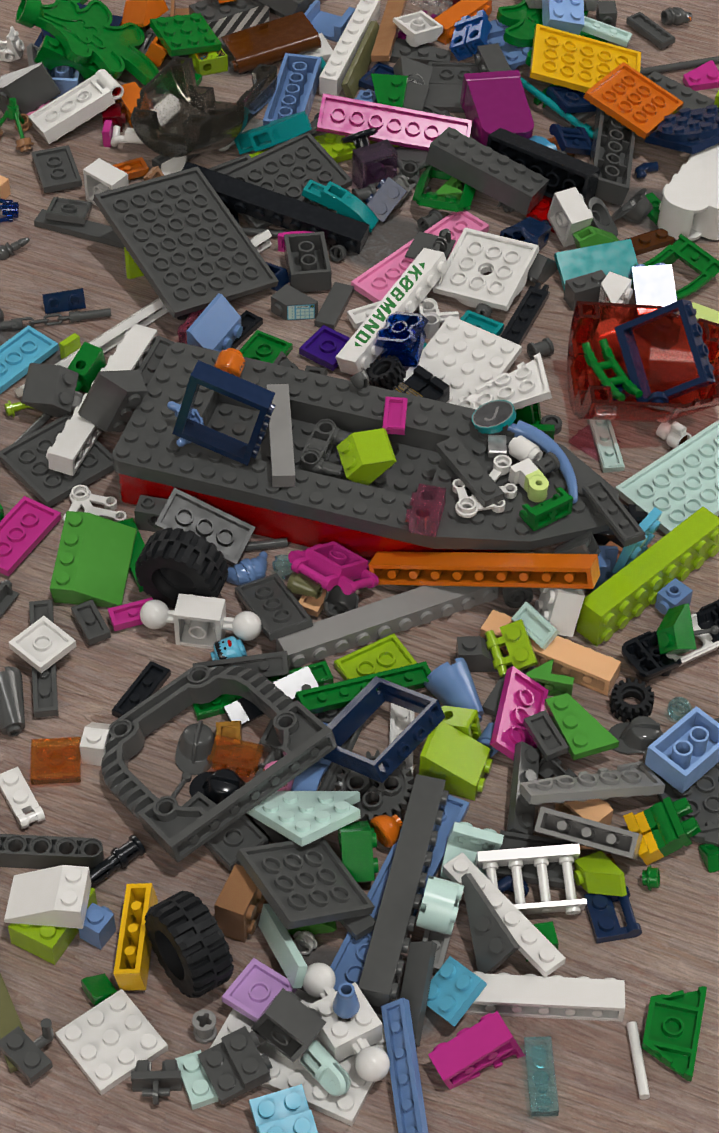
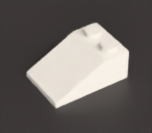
(50, 897)

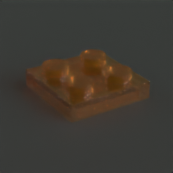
(55, 761)

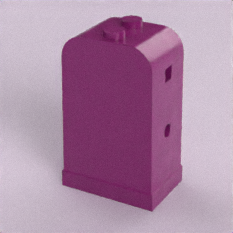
(496, 102)

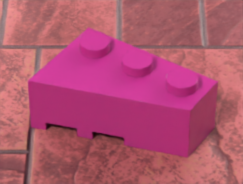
(474, 1050)

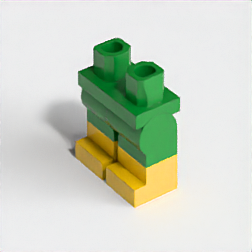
(663, 828)

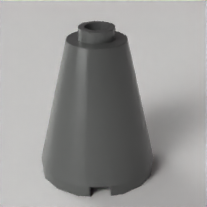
(11, 702)

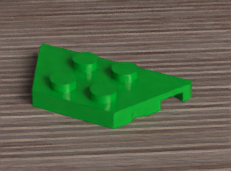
(674, 1029)

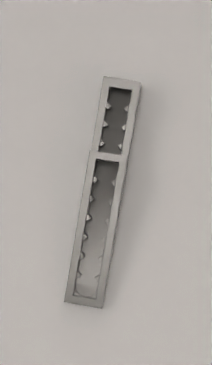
(281, 438)

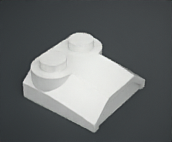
(419, 28)

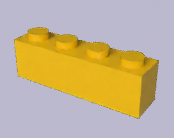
(133, 943)

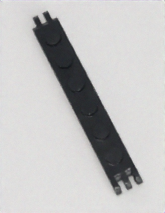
(526, 313)

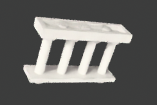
(540, 857)

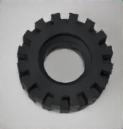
(386, 372)
(633, 690)

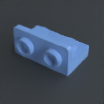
(607, 561)

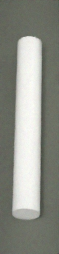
(638, 1062)

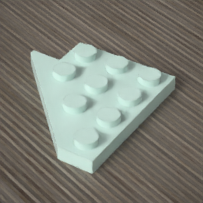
(307, 814)

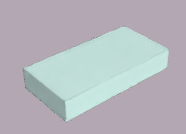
(537, 626)

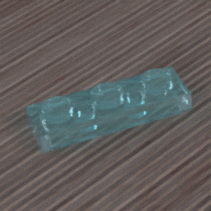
(541, 1076)

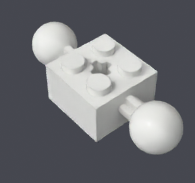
(200, 620)
(347, 1036)

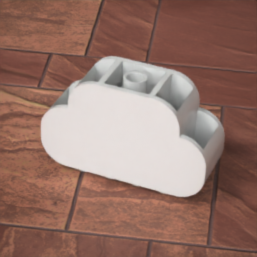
(692, 198)

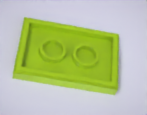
(374, 658)

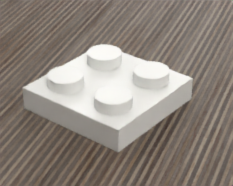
(42, 644)

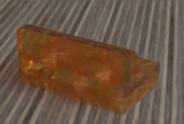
(235, 755)

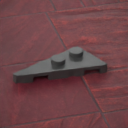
(489, 934)

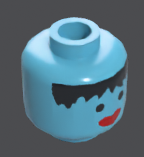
(228, 648)

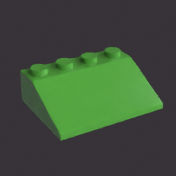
(92, 560)

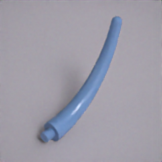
(548, 445)

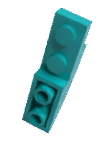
(273, 133)
(340, 200)

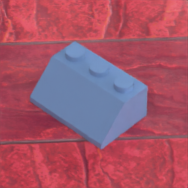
(215, 326)

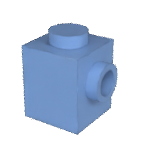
(673, 595)
(98, 926)

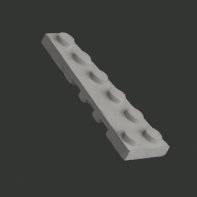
(626, 781)

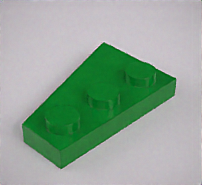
(390, 89)

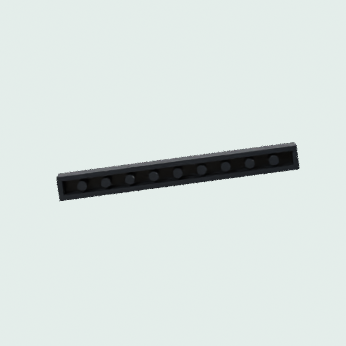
(286, 211)

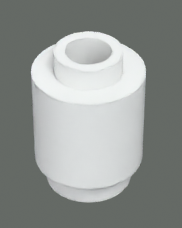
(523, 448)

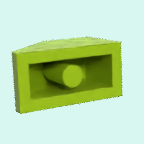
(599, 875)

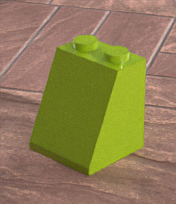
(457, 759)

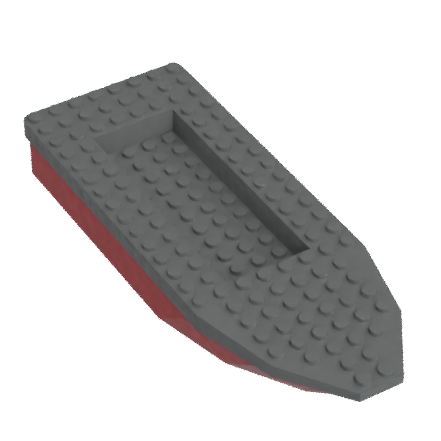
(320, 505)

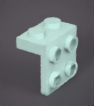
(469, 840)

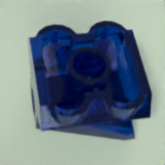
(403, 337)

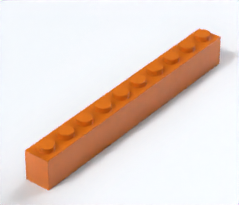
(486, 569)

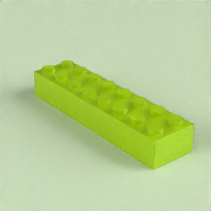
(637, 583)

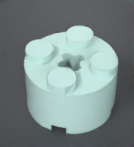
(439, 905)

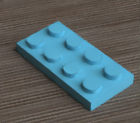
(20, 351)

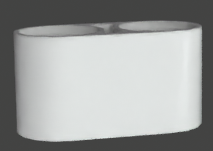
(430, 310)

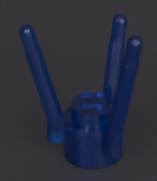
(10, 209)

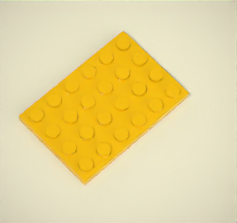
(575, 59)

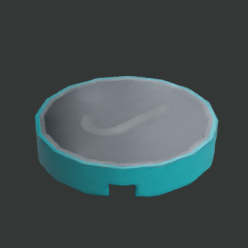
(493, 416)

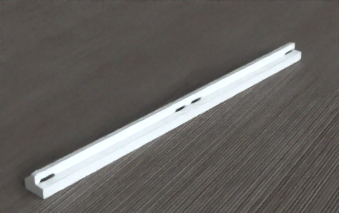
(116, 334)

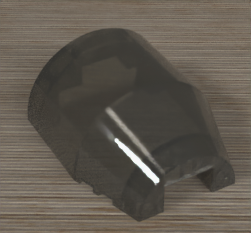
(185, 119)

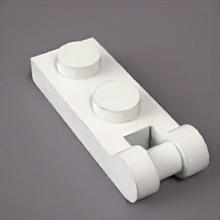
(20, 798)

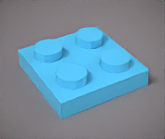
(453, 991)

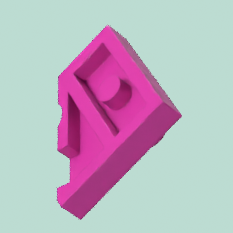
(702, 77)

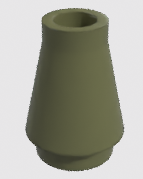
(304, 585)

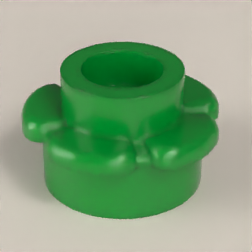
(651, 878)

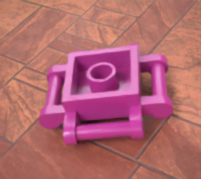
(332, 566)

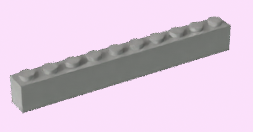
(380, 620)

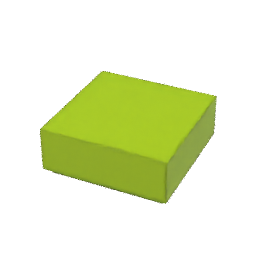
(69, 345)

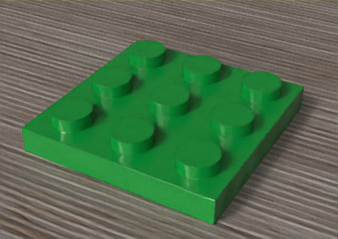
(185, 34)

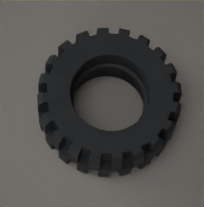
(180, 564)
(189, 944)

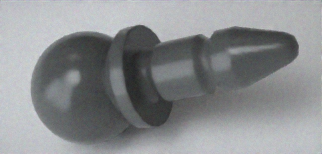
(7, 249)

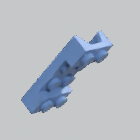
(514, 55)

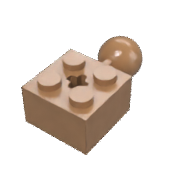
(238, 905)

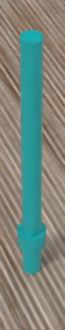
(551, 104)

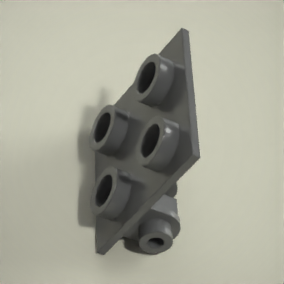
(425, 240)

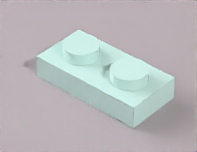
(195, 1081)

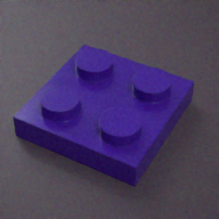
(324, 347)

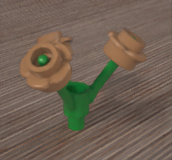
(22, 124)

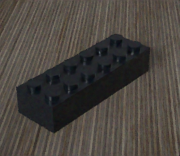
(560, 169)

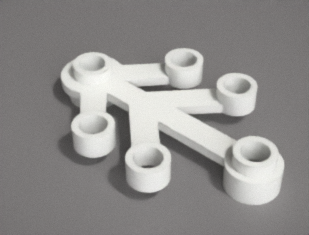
(82, 496)
(469, 506)

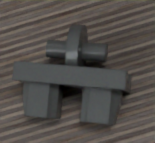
(156, 1083)

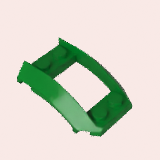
(432, 199)
(692, 256)

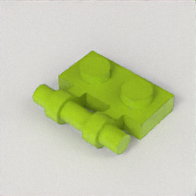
(518, 646)

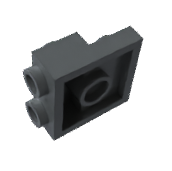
(235, 1065)

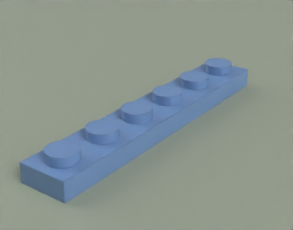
(404, 1067)

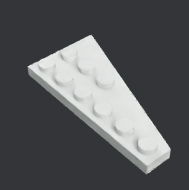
(521, 387)

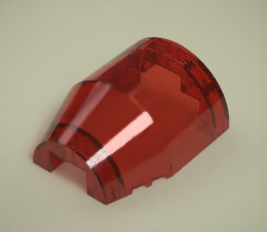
(663, 355)

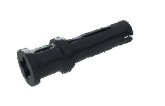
(118, 859)

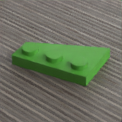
(578, 727)

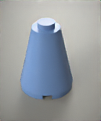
(454, 686)

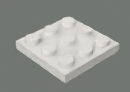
(111, 1041)

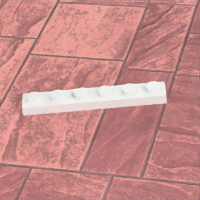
(532, 942)

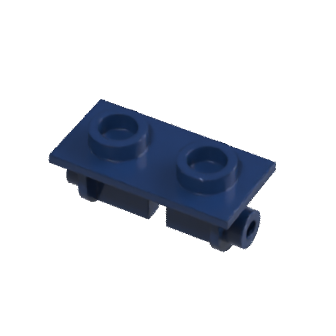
(64, 301)

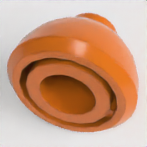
(386, 829)

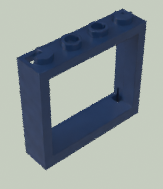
(698, 348)
(237, 389)
(363, 706)

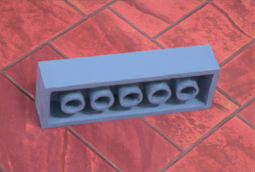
(295, 87)

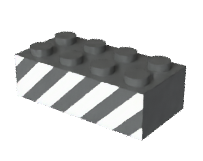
(232, 15)

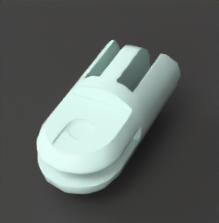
(326, 1069)

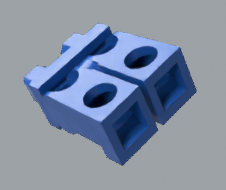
(469, 34)

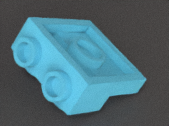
(283, 1112)

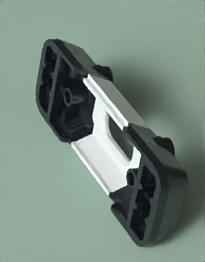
(644, 654)

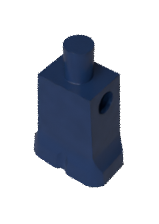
(529, 231)

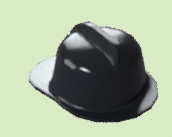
(216, 784)

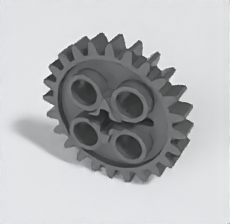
(373, 791)

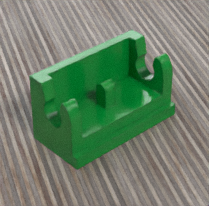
(547, 511)

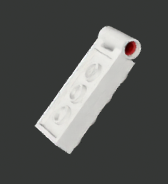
(76, 106)

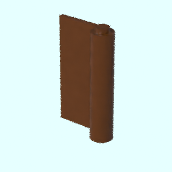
(271, 41)

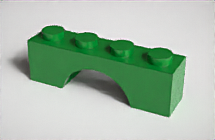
(53, 54)

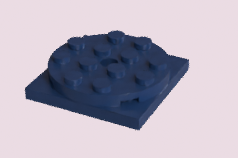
(688, 130)

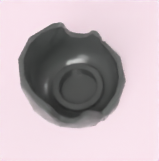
(337, 602)

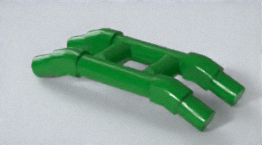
(610, 362)

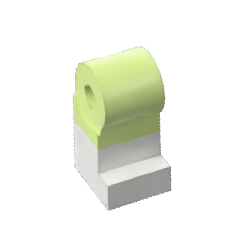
(530, 479)

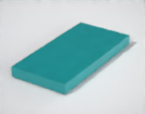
(613, 257)

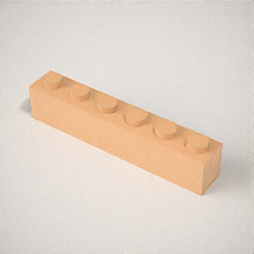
(570, 659)

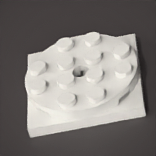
(483, 253)

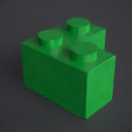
(356, 850)

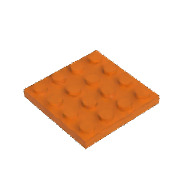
(633, 100)

